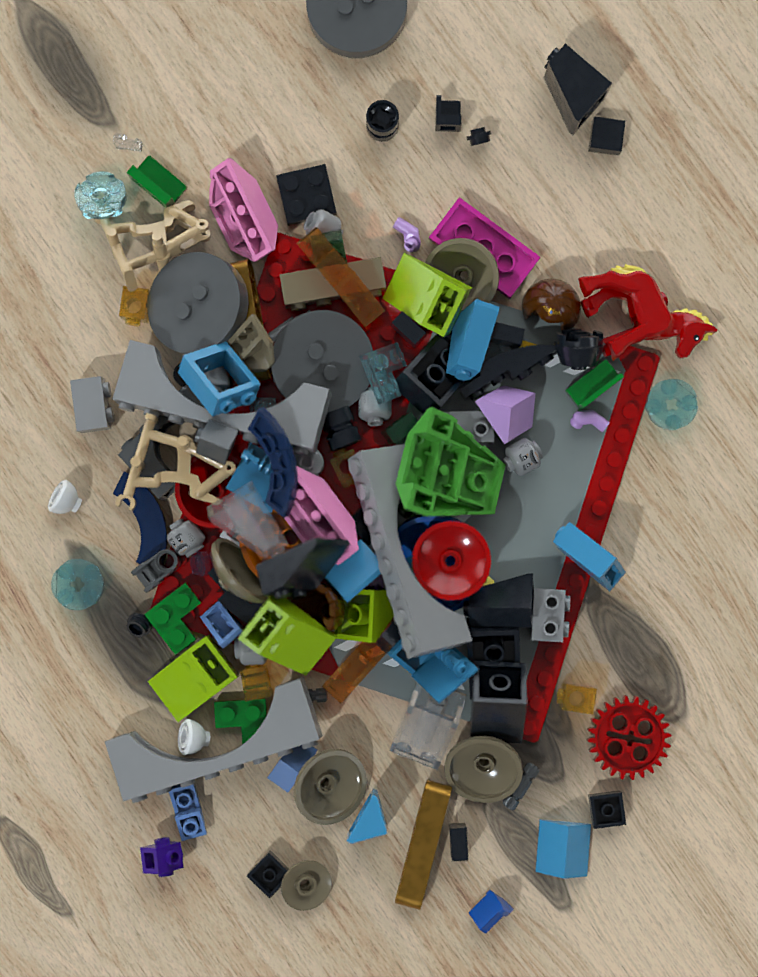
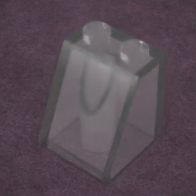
(249, 520)
(427, 727)

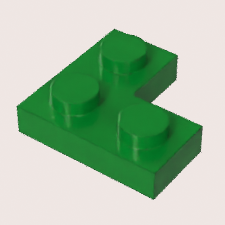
(168, 616)
(242, 714)

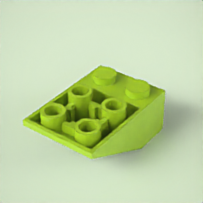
(427, 294)
(287, 635)
(193, 678)

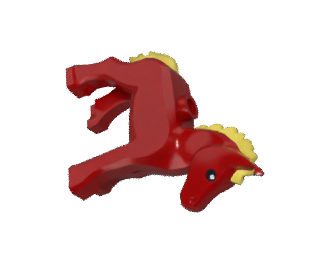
(646, 310)

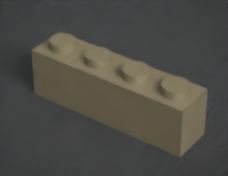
(311, 287)

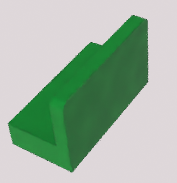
(157, 181)
(593, 384)

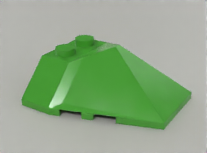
(447, 470)

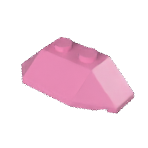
(242, 211)
(320, 513)

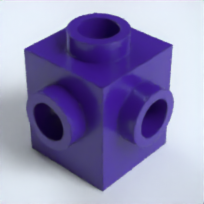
(162, 857)

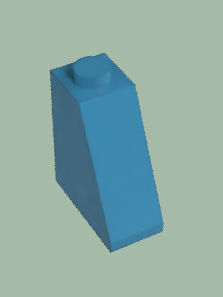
(471, 339)
(589, 556)

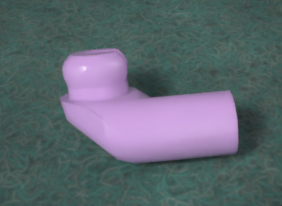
(410, 233)
(587, 417)

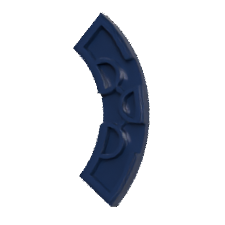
(283, 463)
(149, 518)

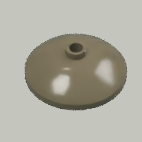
(469, 256)
(234, 573)
(483, 779)
(339, 792)

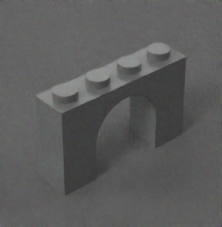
(153, 459)

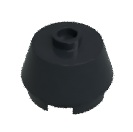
(579, 348)

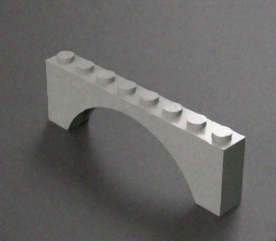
(147, 388)
(421, 620)
(146, 769)

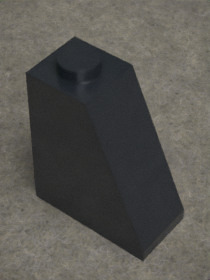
(502, 604)

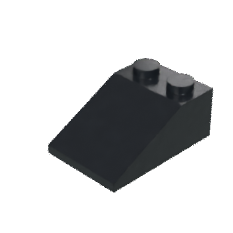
(425, 377)
(300, 568)
(493, 645)

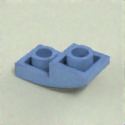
(187, 811)

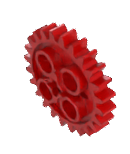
(624, 760)

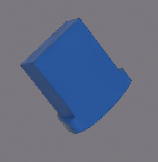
(489, 911)

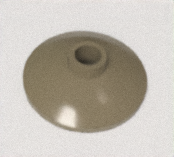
(312, 892)

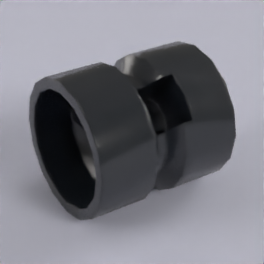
(382, 120)
(340, 429)

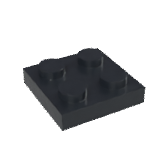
(305, 192)

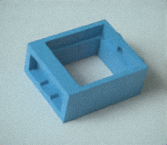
(198, 362)

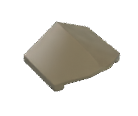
(253, 345)

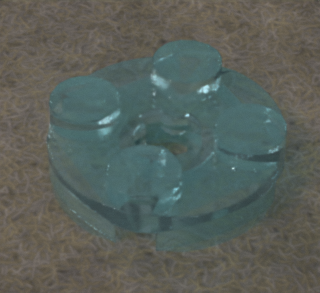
(104, 207)
(686, 404)
(67, 595)

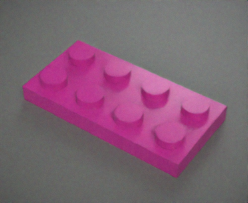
(512, 256)

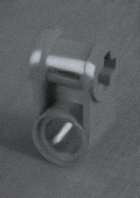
(153, 572)

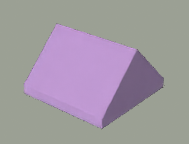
(508, 411)

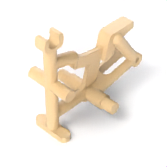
(162, 249)
(185, 447)

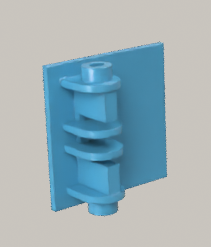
(253, 467)
(444, 673)

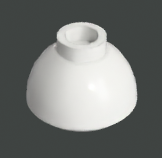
(64, 498)
(192, 737)

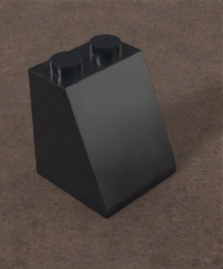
(574, 86)
(499, 701)

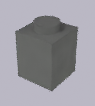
(215, 441)

